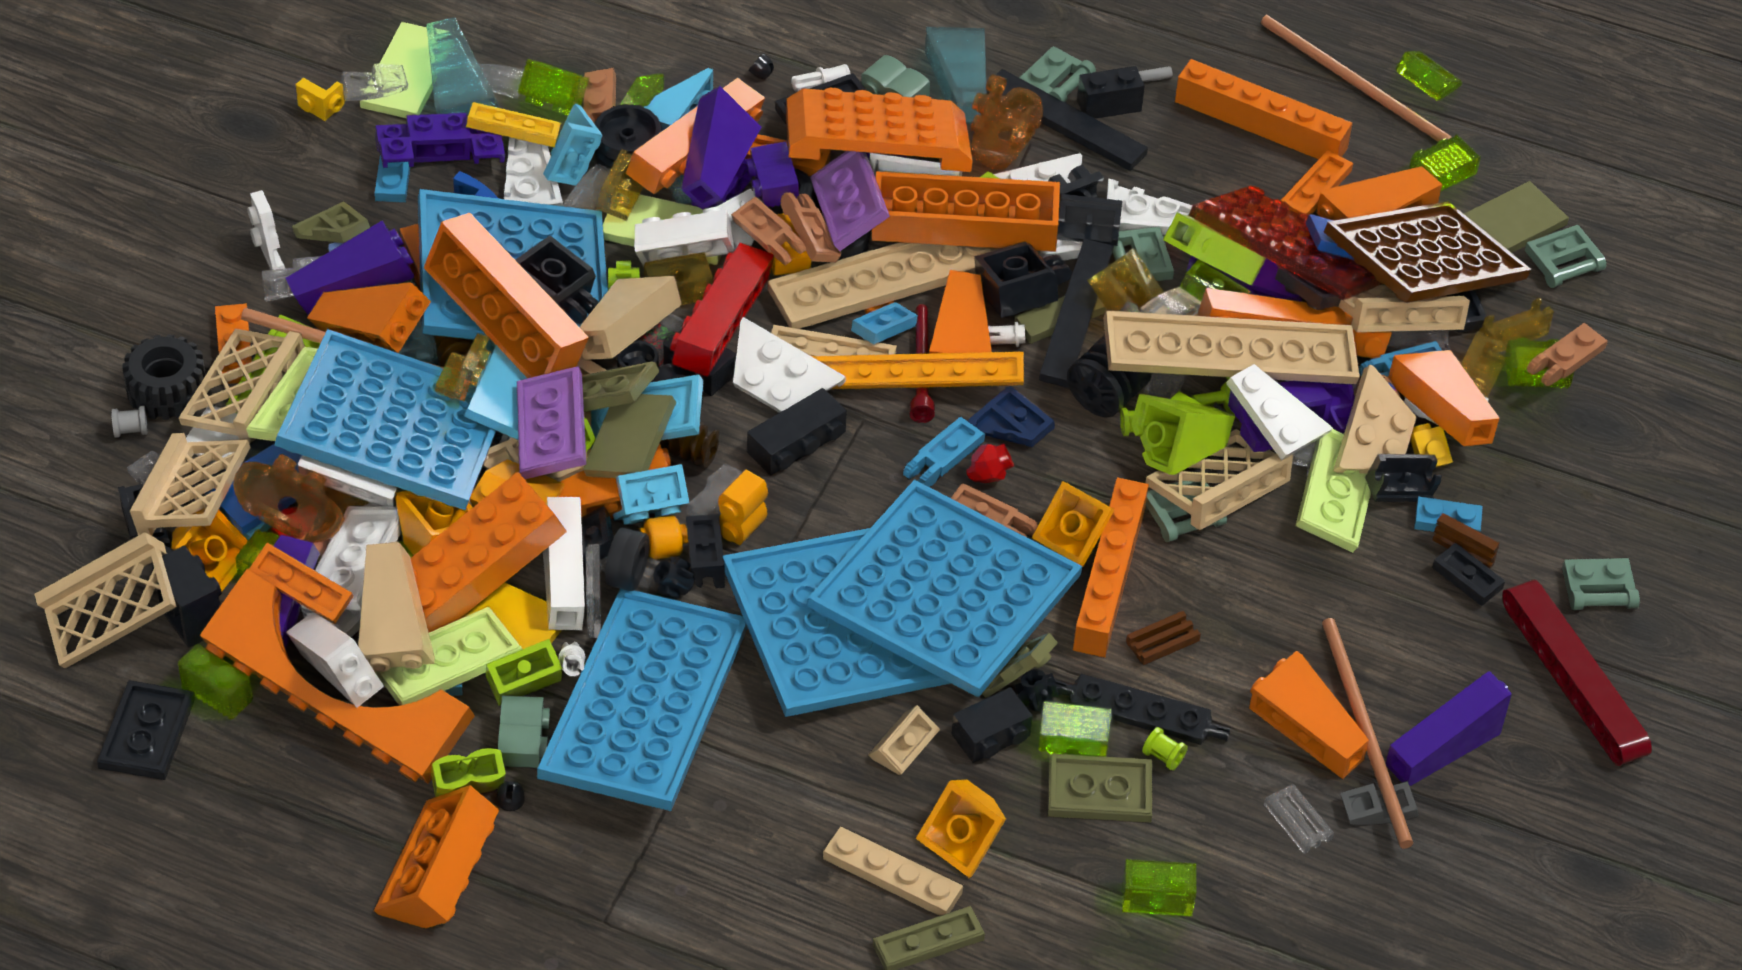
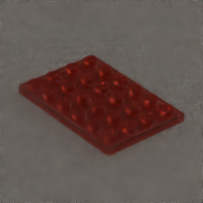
(1283, 238)

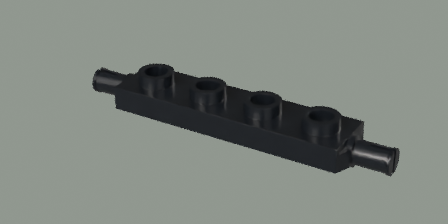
(1144, 709)

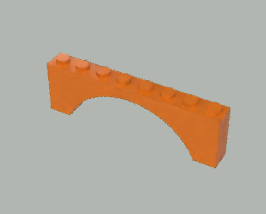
(409, 734)

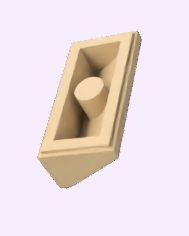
(904, 740)

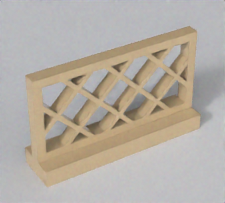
(1382, 311)
(261, 386)
(167, 479)
(1233, 491)
(100, 578)

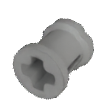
(129, 421)

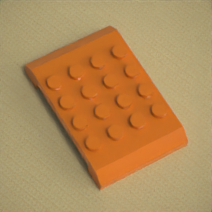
(877, 125)

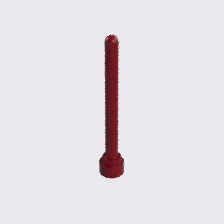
(922, 406)

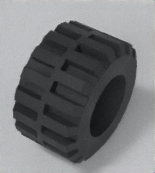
(158, 359)

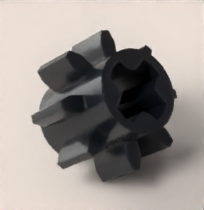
(673, 577)
(1036, 689)

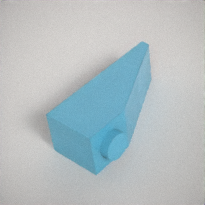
(681, 98)

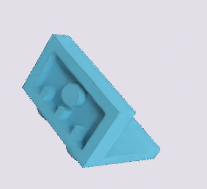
(573, 148)
(651, 492)

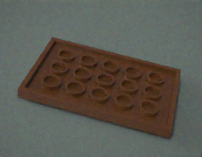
(1426, 251)

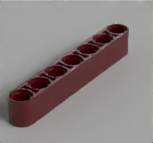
(1577, 673)

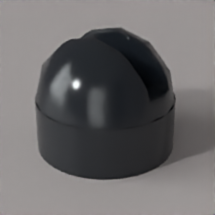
(762, 67)
(517, 796)

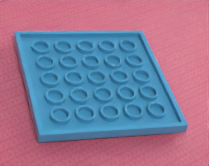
(517, 229)
(386, 421)
(945, 587)
(806, 654)

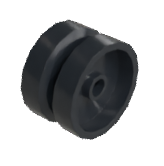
(626, 129)

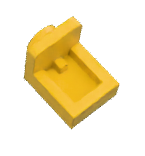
(318, 100)
(1431, 442)

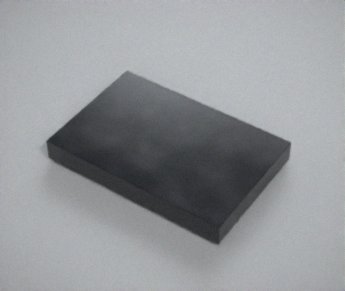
(146, 730)

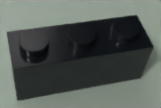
(796, 431)

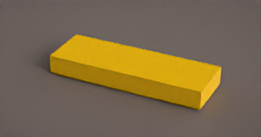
(513, 124)

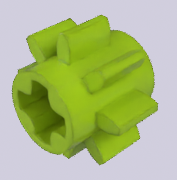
(622, 271)

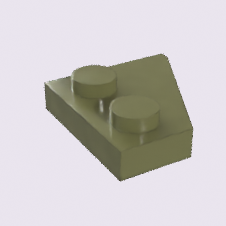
(332, 225)
(1030, 655)

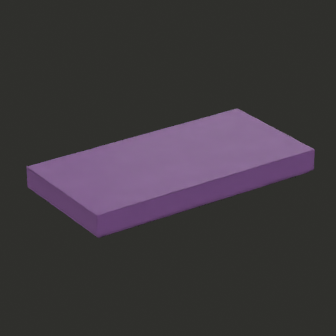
(849, 197)
(551, 423)

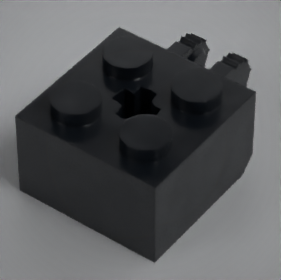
(562, 277)
(1020, 278)
(193, 593)

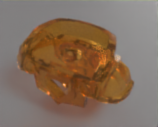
(1015, 112)
(262, 487)

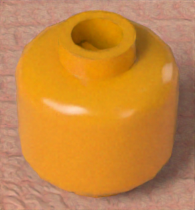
(665, 536)

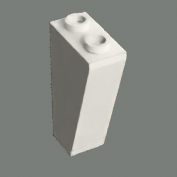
(565, 568)
(335, 658)

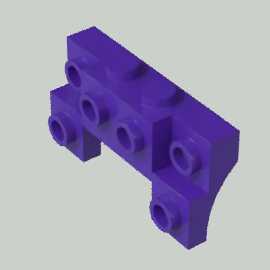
(436, 139)
(1327, 400)

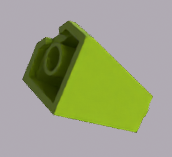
(1179, 432)

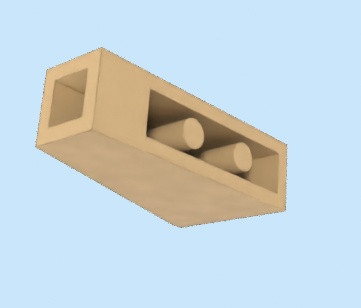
(627, 313)
(391, 611)

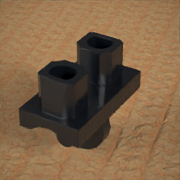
(1081, 182)

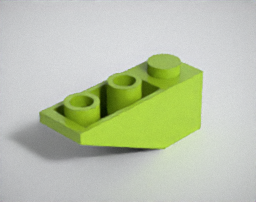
(1214, 248)

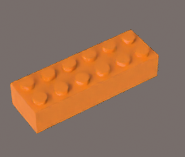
(968, 211)
(503, 298)
(483, 551)

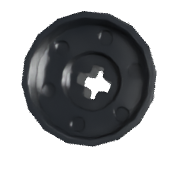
(1103, 389)

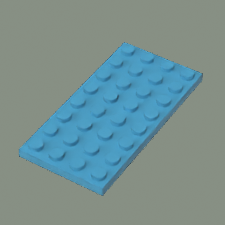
(643, 699)

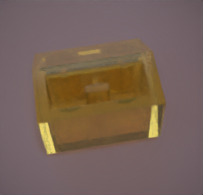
(1125, 281)

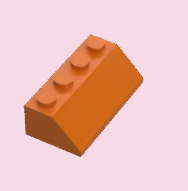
(438, 858)

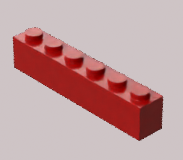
(721, 309)

